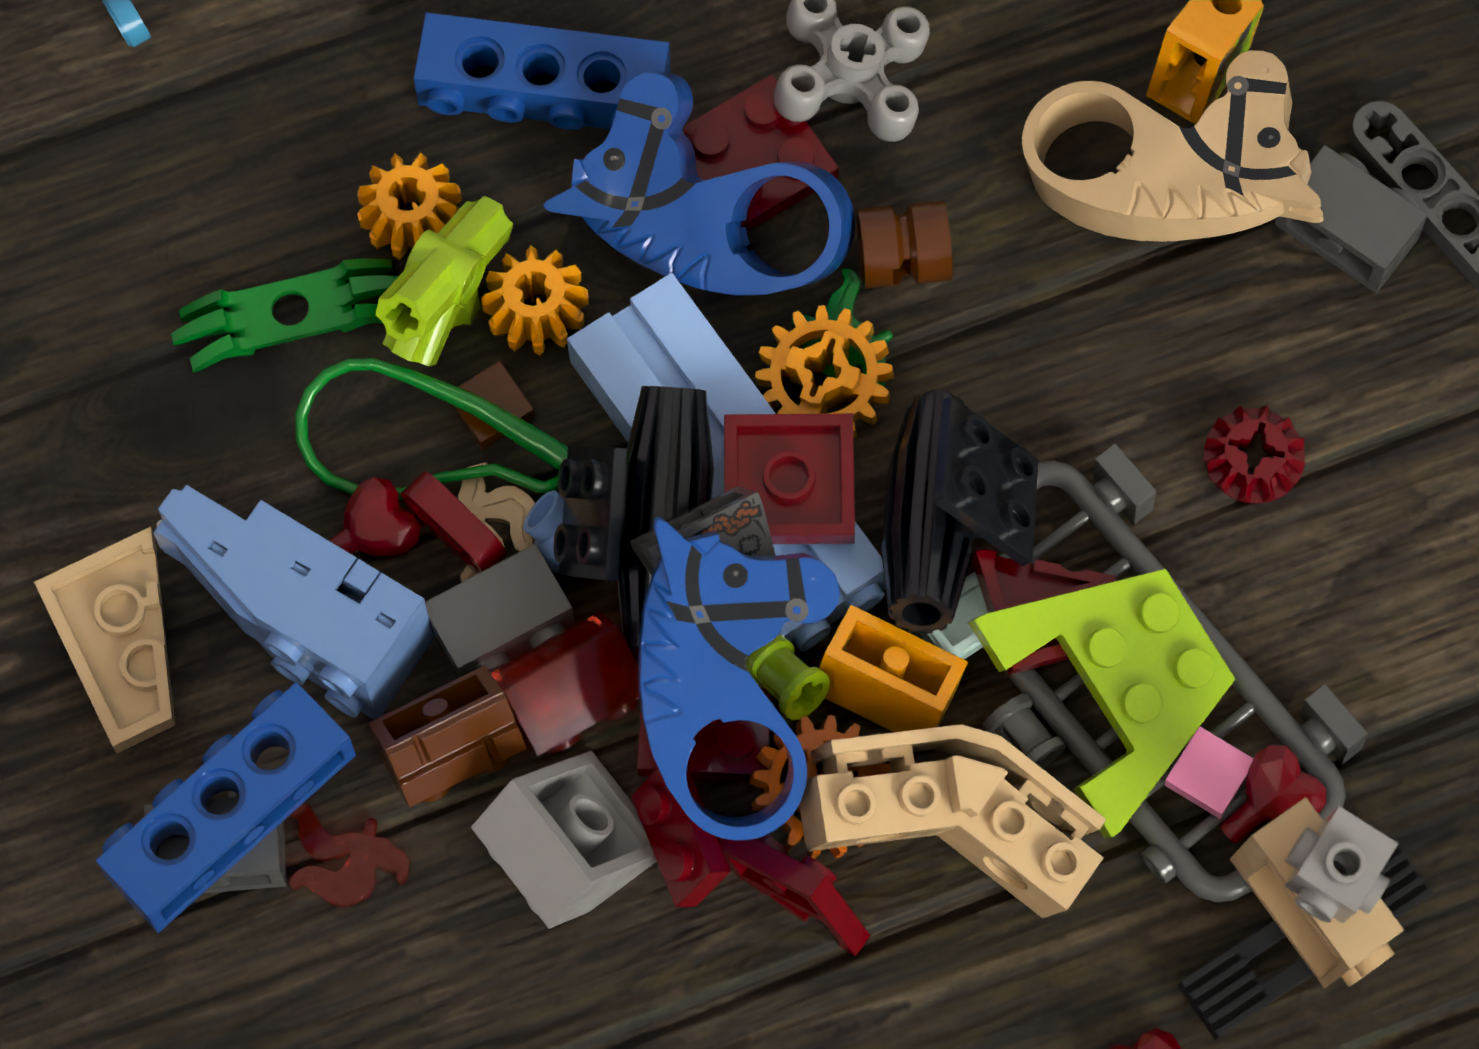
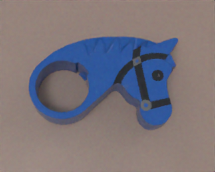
(655, 208)
(696, 630)

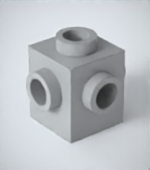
(1358, 855)

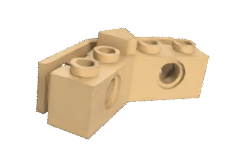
(965, 800)

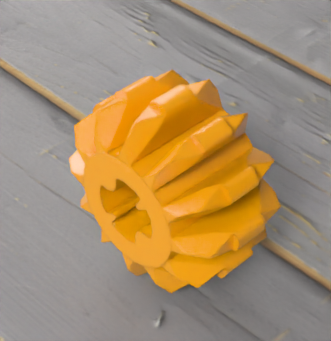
(396, 189)
(528, 280)

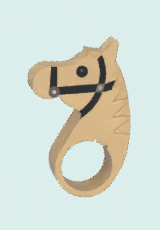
(1181, 182)

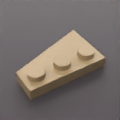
(116, 636)

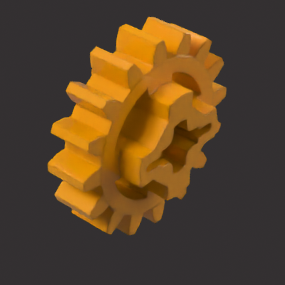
(799, 364)

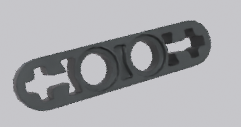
(1446, 194)

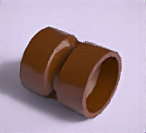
(904, 244)

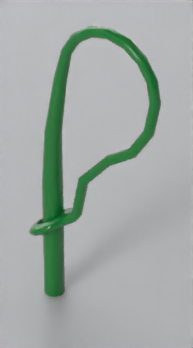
(511, 426)

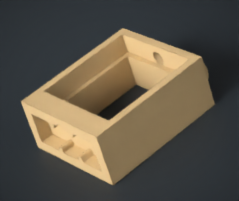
(1326, 947)

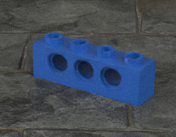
(517, 53)
(217, 842)

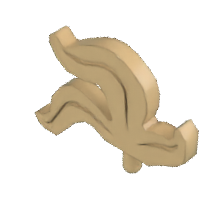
(501, 505)

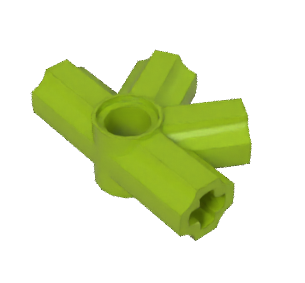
(442, 281)

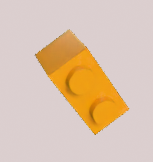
(889, 673)

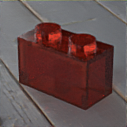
(570, 684)

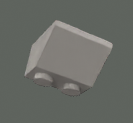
(566, 837)

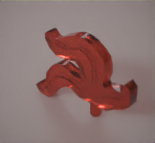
(358, 875)

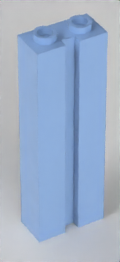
(671, 344)

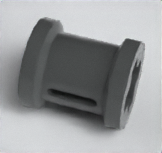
(1024, 731)

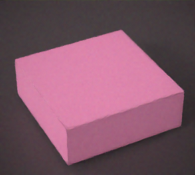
(1209, 772)

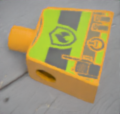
(1214, 31)

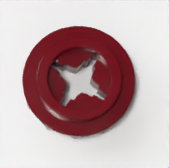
(1229, 466)

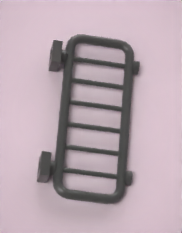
(1327, 721)

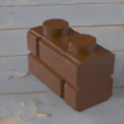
(447, 737)

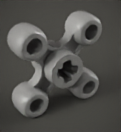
(852, 66)

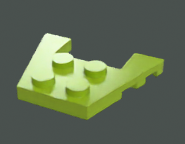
(1142, 665)

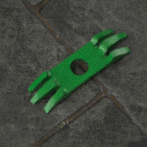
(252, 308)

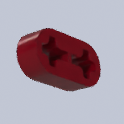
(453, 523)

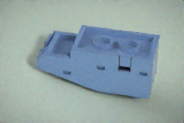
(301, 599)

